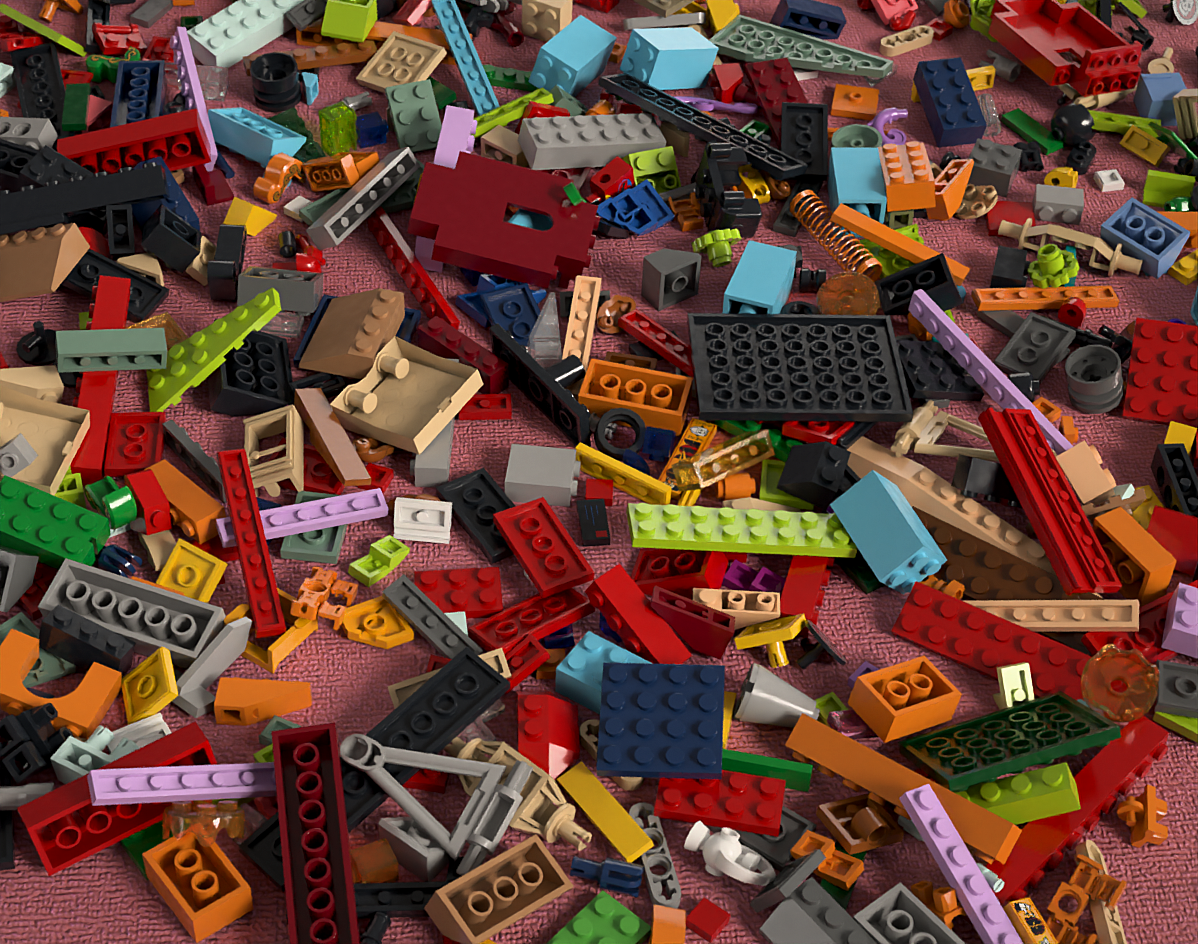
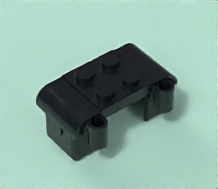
(720, 207)

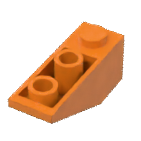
(256, 700)

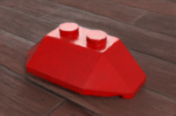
(547, 731)

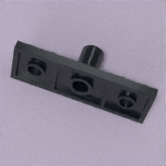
(546, 386)

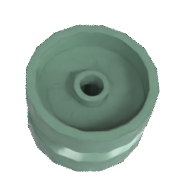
(856, 137)

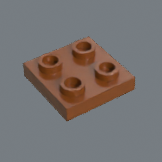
(859, 824)

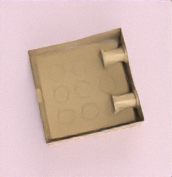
(406, 396)
(50, 429)

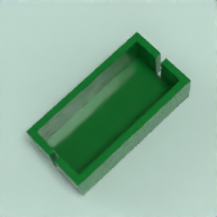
(49, 525)

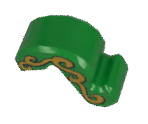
(107, 67)
(112, 502)

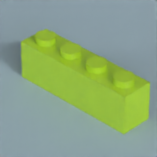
(1028, 794)

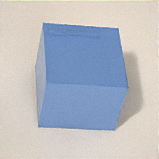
(1155, 96)

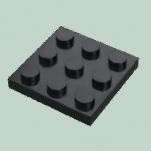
(935, 373)

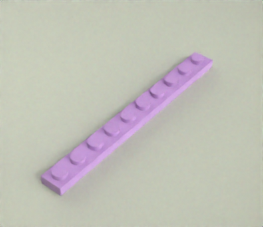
(979, 365)

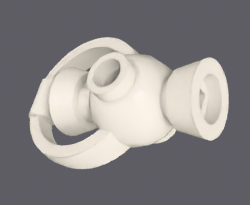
(726, 855)

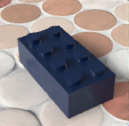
(949, 102)

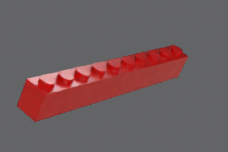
(99, 387)
(1098, 787)

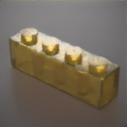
(723, 460)

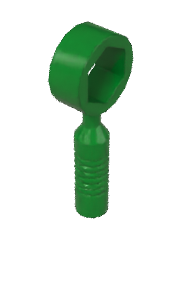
(573, 194)

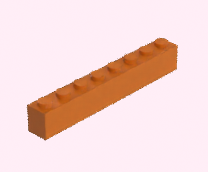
(379, 34)
(889, 780)

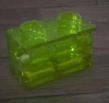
(338, 128)

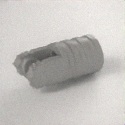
(1004, 67)

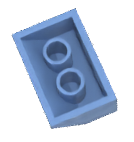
(1145, 236)

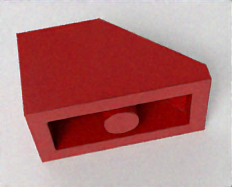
(151, 503)

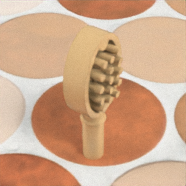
(1162, 64)

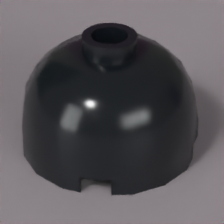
(1072, 124)

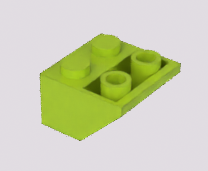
(349, 19)
(656, 166)

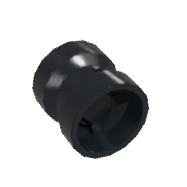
(811, 279)

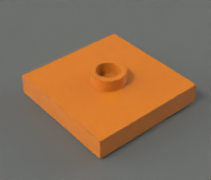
(855, 102)

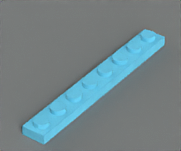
(465, 56)

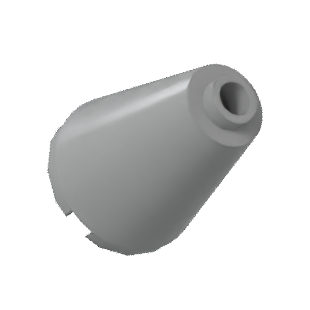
(771, 700)

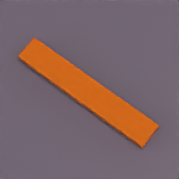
(892, 239)
(1038, 298)

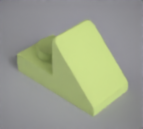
(1014, 685)

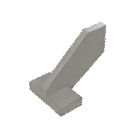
(209, 666)

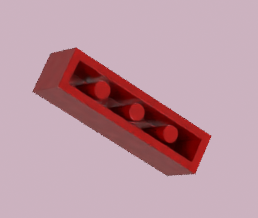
(803, 588)
(634, 619)

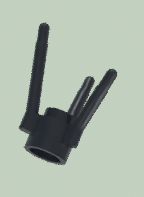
(1140, 35)

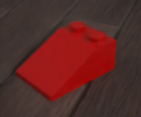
(679, 570)

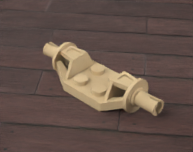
(1081, 239)
(536, 811)

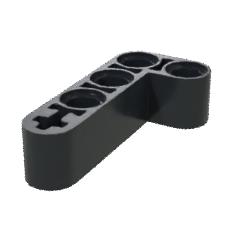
(228, 262)

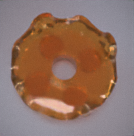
(844, 284)
(1122, 665)
(195, 816)

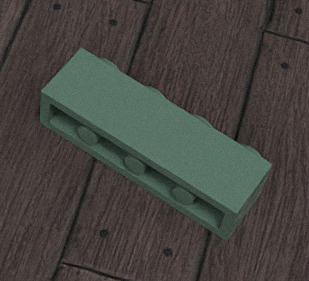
(111, 349)

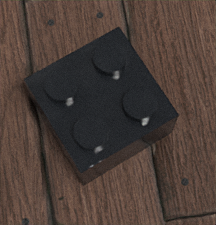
(171, 239)

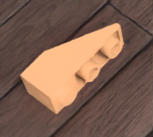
(746, 606)

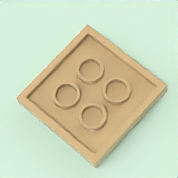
(400, 62)

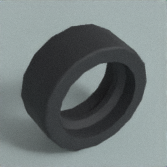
(623, 415)

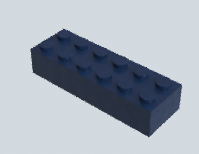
(139, 91)

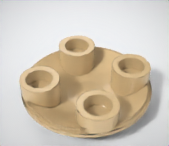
(976, 201)

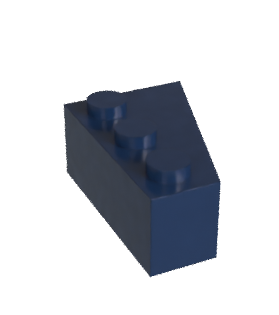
(810, 18)

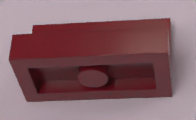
(212, 185)

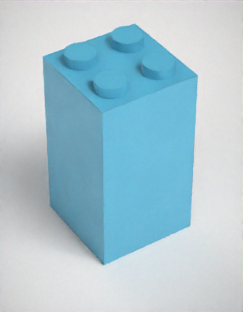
(573, 57)
(669, 57)
(855, 181)
(760, 280)
(888, 532)

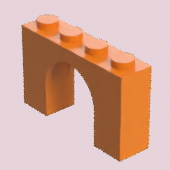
(77, 711)

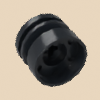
(275, 82)

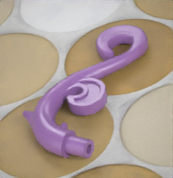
(708, 105)
(888, 115)

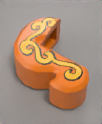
(277, 176)

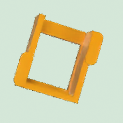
(285, 644)

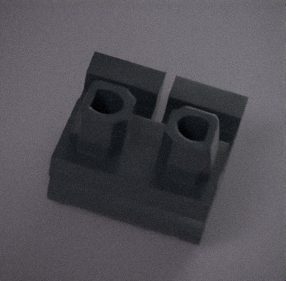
(31, 740)

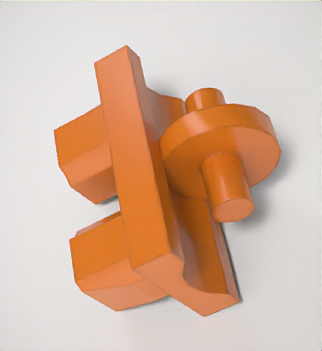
(1141, 815)
(939, 901)

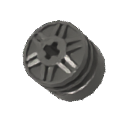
(1094, 379)

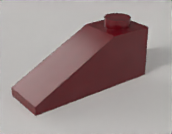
(696, 623)

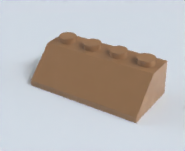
(498, 893)

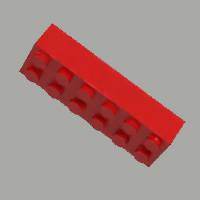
(174, 137)
(71, 829)

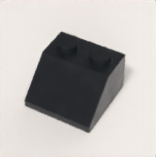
(814, 472)

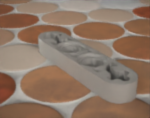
(671, 21)
(657, 856)

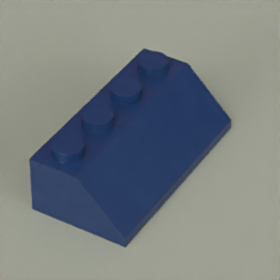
(176, 203)

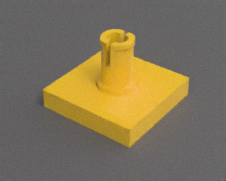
(772, 634)

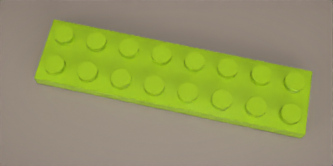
(738, 530)

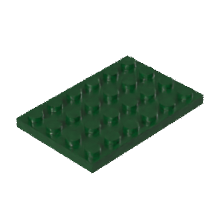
(1008, 741)

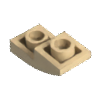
(158, 548)

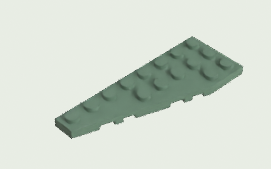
(760, 41)

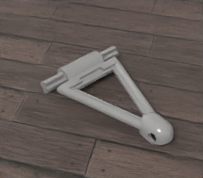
(484, 815)

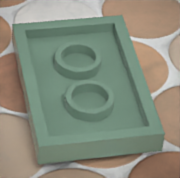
(414, 115)
(316, 545)

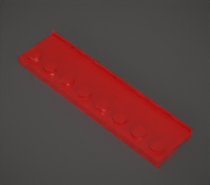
(1049, 502)

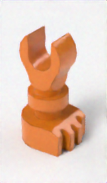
(953, 589)

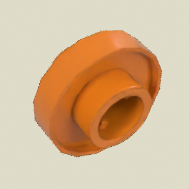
(956, 14)

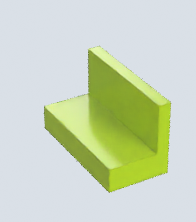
(1164, 186)

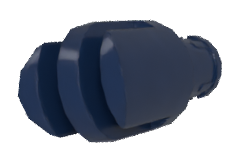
(117, 560)
(610, 874)

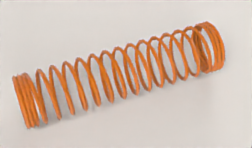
(863, 266)

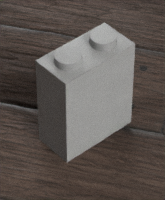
(541, 473)

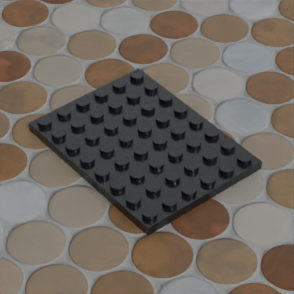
(797, 368)

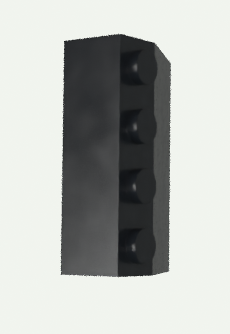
(252, 377)

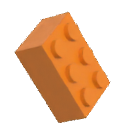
(1135, 556)
(904, 698)
(198, 884)

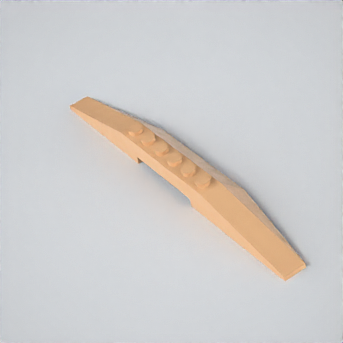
(940, 499)

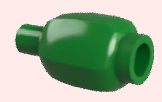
(1179, 204)

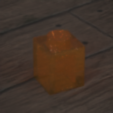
(374, 863)

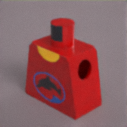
(610, 181)

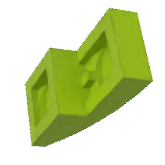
(380, 561)

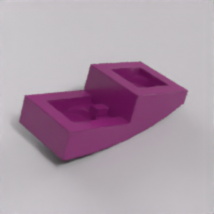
(747, 579)

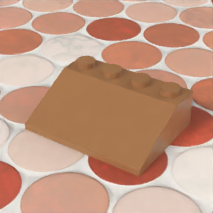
(38, 260)
(354, 332)

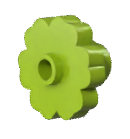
(717, 246)
(1053, 267)

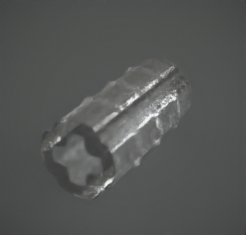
(990, 115)

